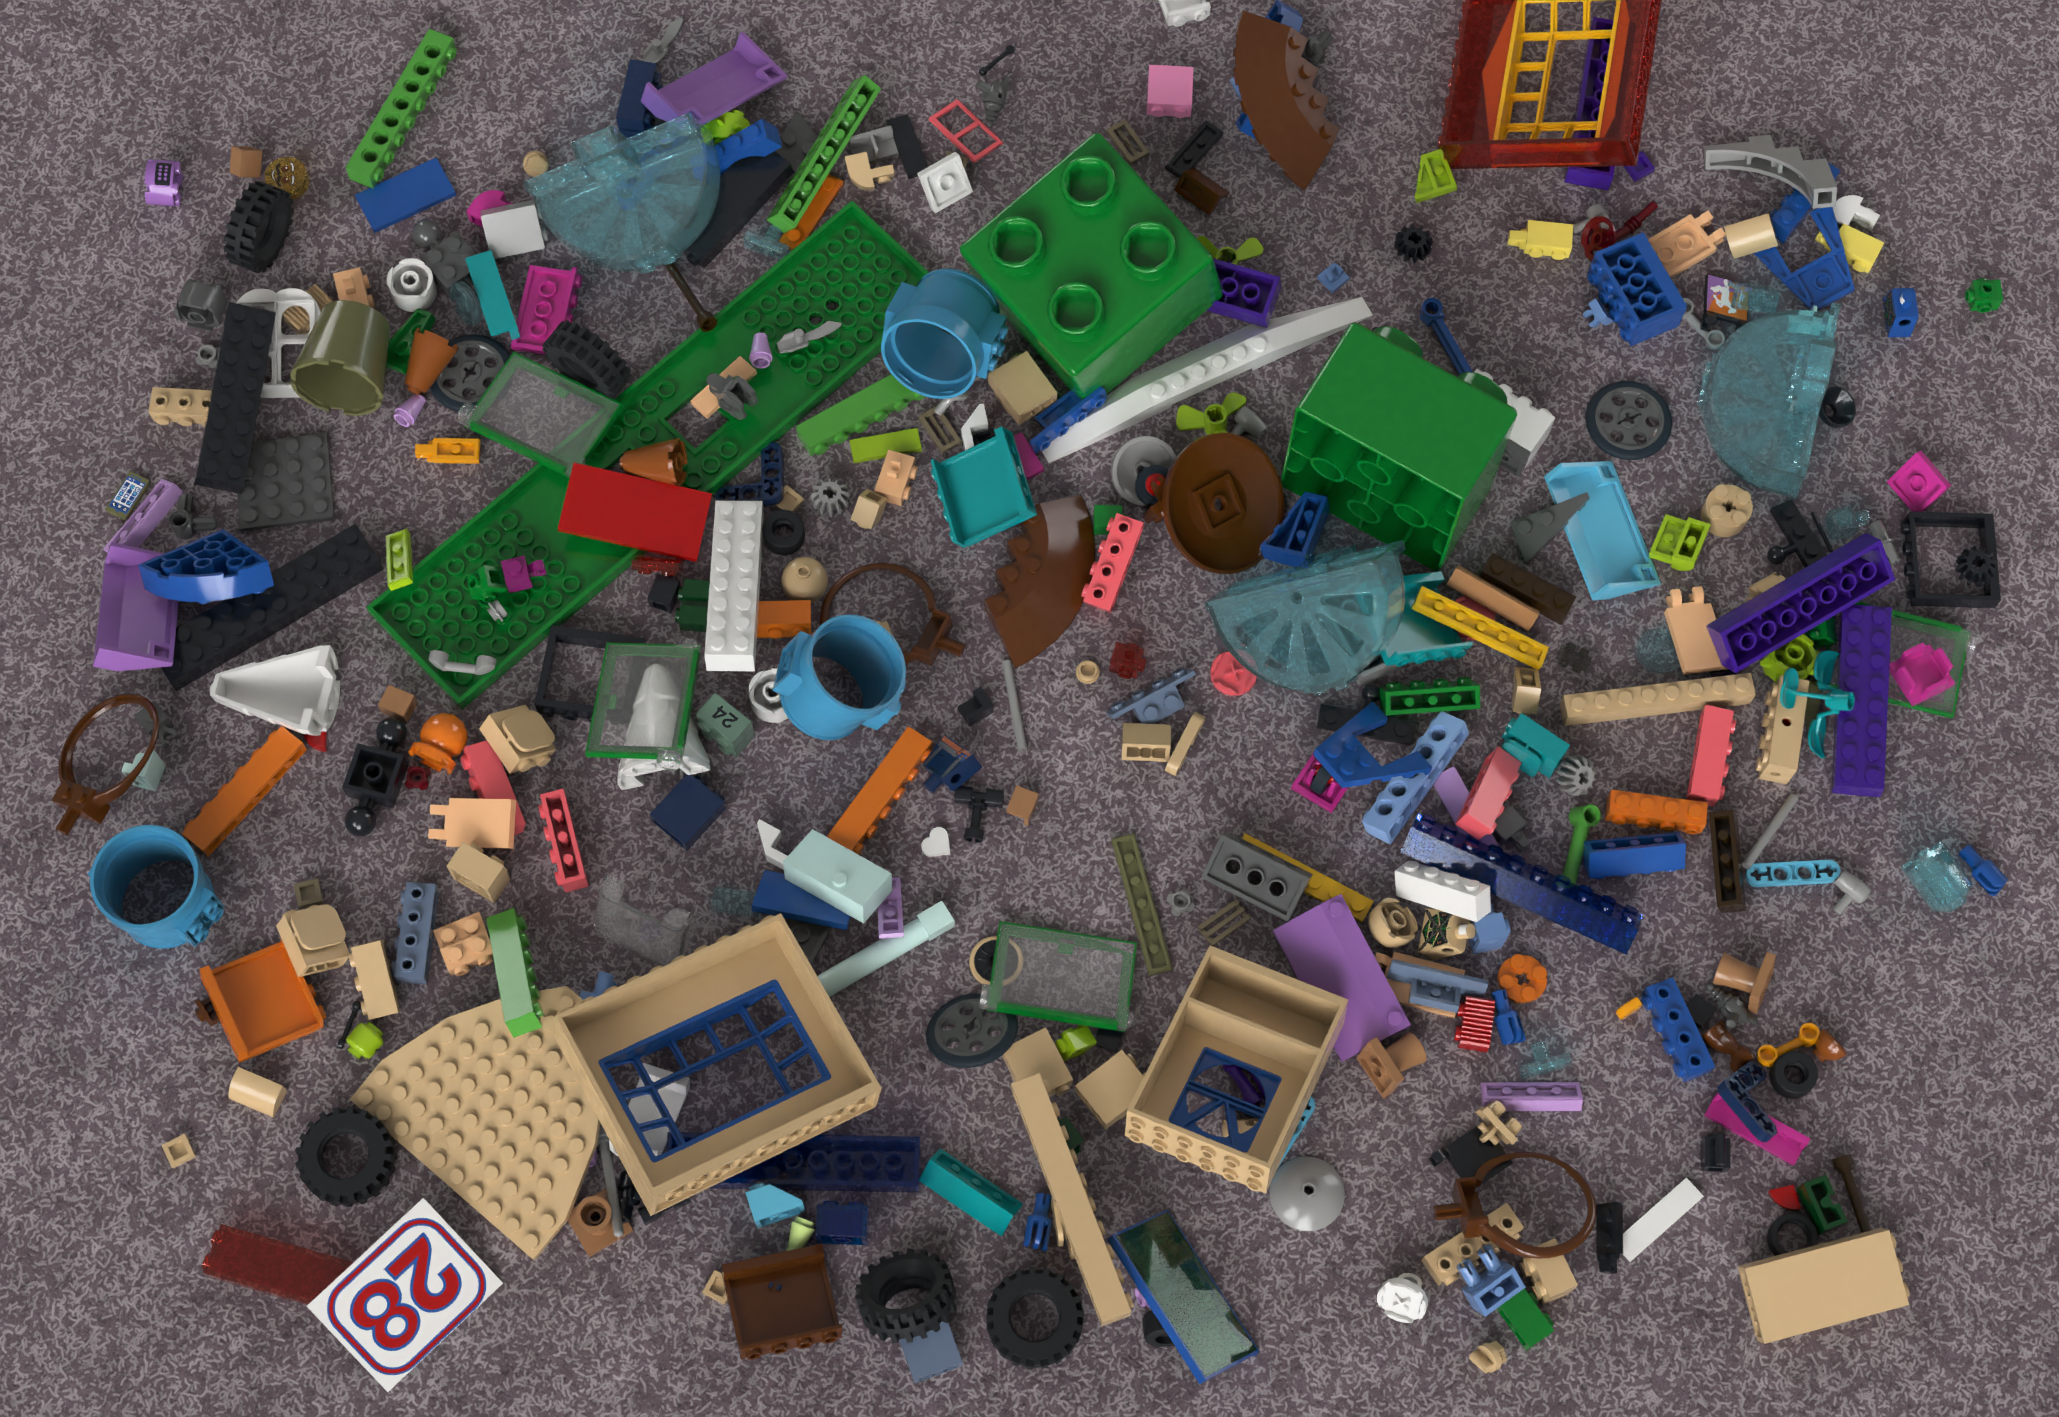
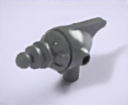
(993, 98)
(1731, 1007)

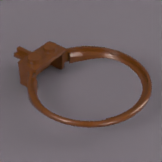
(937, 630)
(84, 801)
(1475, 1224)

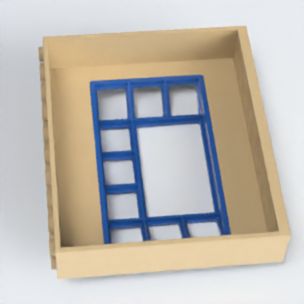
(690, 998)

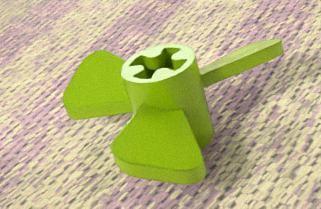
(1249, 249)
(1192, 419)

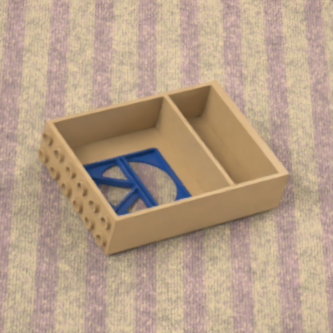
(1246, 1020)

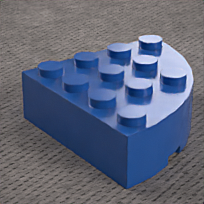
(207, 571)

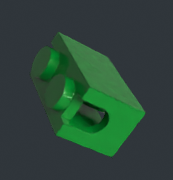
(1526, 1319)

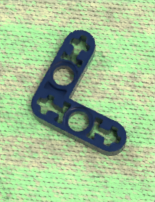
(763, 488)
(1737, 1098)

